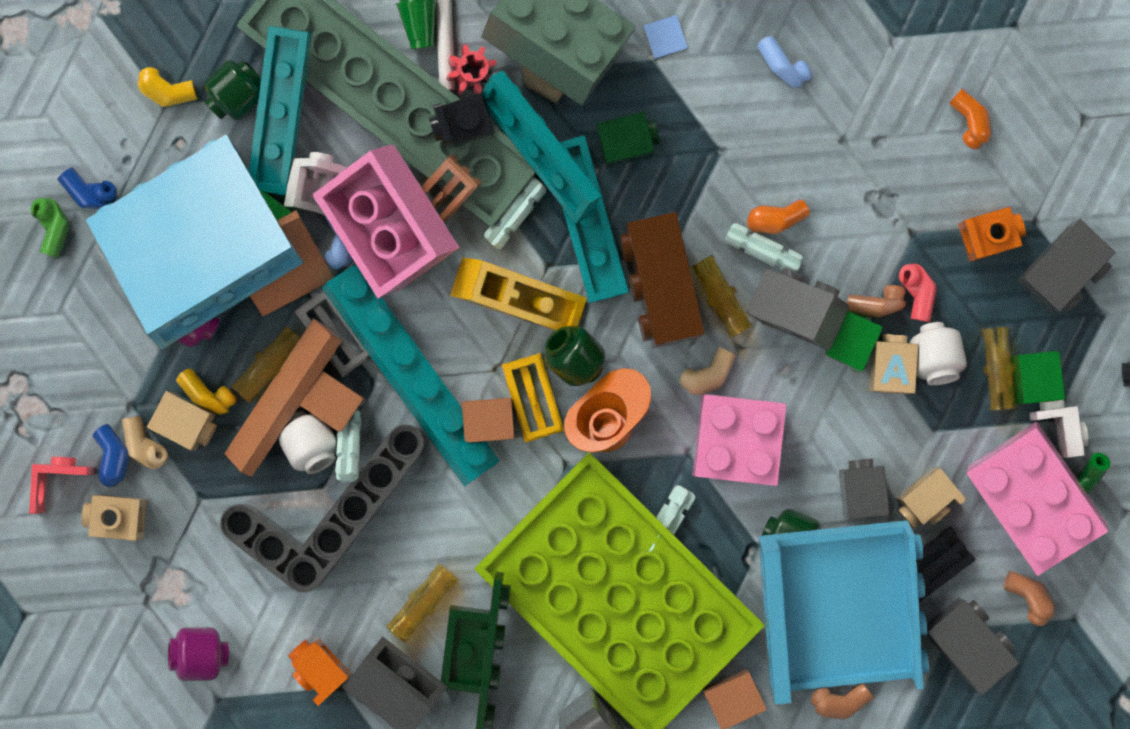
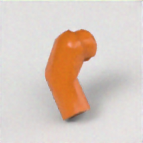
(977, 119)
(777, 219)

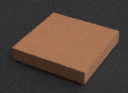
(302, 279)

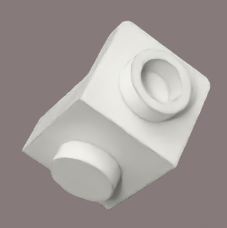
(306, 178)
(1070, 432)

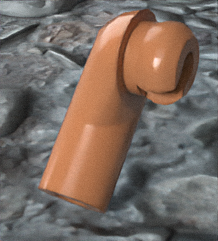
(878, 307)
(1036, 595)
(840, 706)

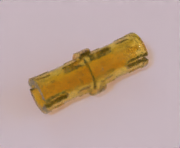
(721, 296)
(266, 365)
(999, 368)
(422, 602)

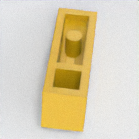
(516, 295)

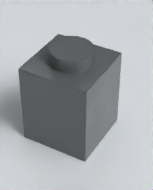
(863, 490)

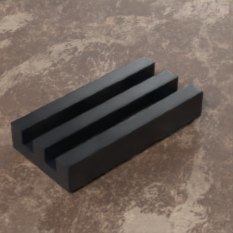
(957, 547)

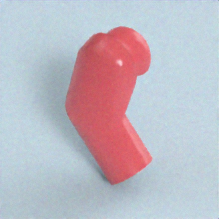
(921, 288)

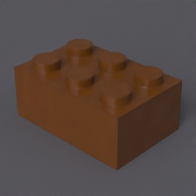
(661, 280)

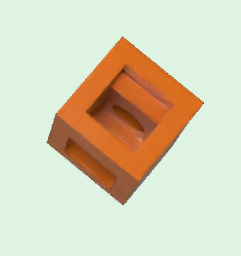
(977, 235)
(318, 669)

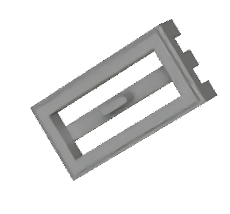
(355, 361)

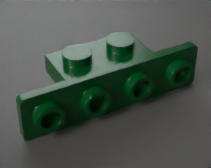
(471, 647)

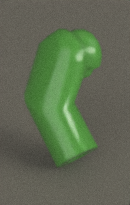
(54, 222)

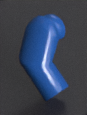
(87, 194)
(114, 458)

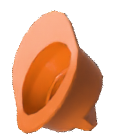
(608, 412)

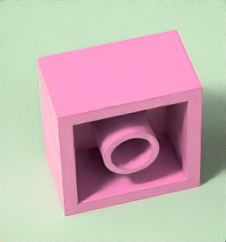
(739, 439)

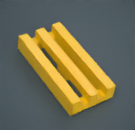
(542, 430)

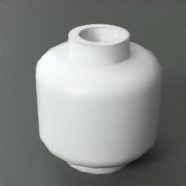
(939, 354)
(308, 443)

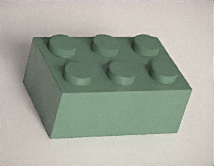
(560, 40)

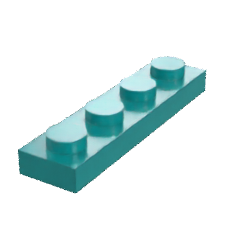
(279, 107)
(540, 147)
(593, 238)

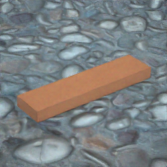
(282, 397)

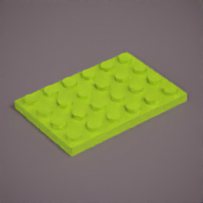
(624, 617)

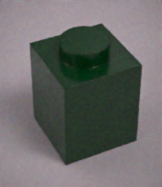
(627, 139)

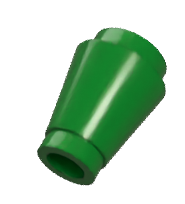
(418, 21)

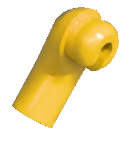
(162, 92)
(202, 396)

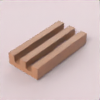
(461, 175)

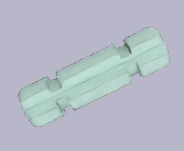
(515, 213)
(762, 248)
(348, 450)
(671, 514)

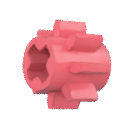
(476, 60)

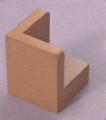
(332, 401)
(488, 420)
(734, 699)

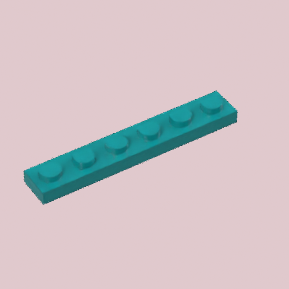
(409, 373)

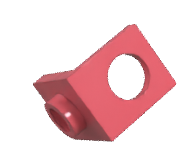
(39, 472)

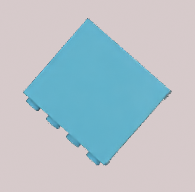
(193, 242)
(843, 607)

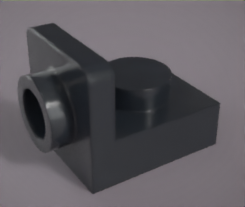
(461, 121)

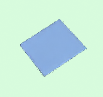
(665, 36)

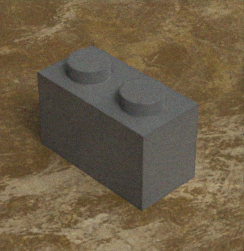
(1067, 267)
(797, 307)
(971, 645)
(395, 686)

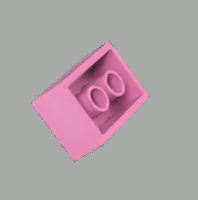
(385, 220)
(1037, 498)

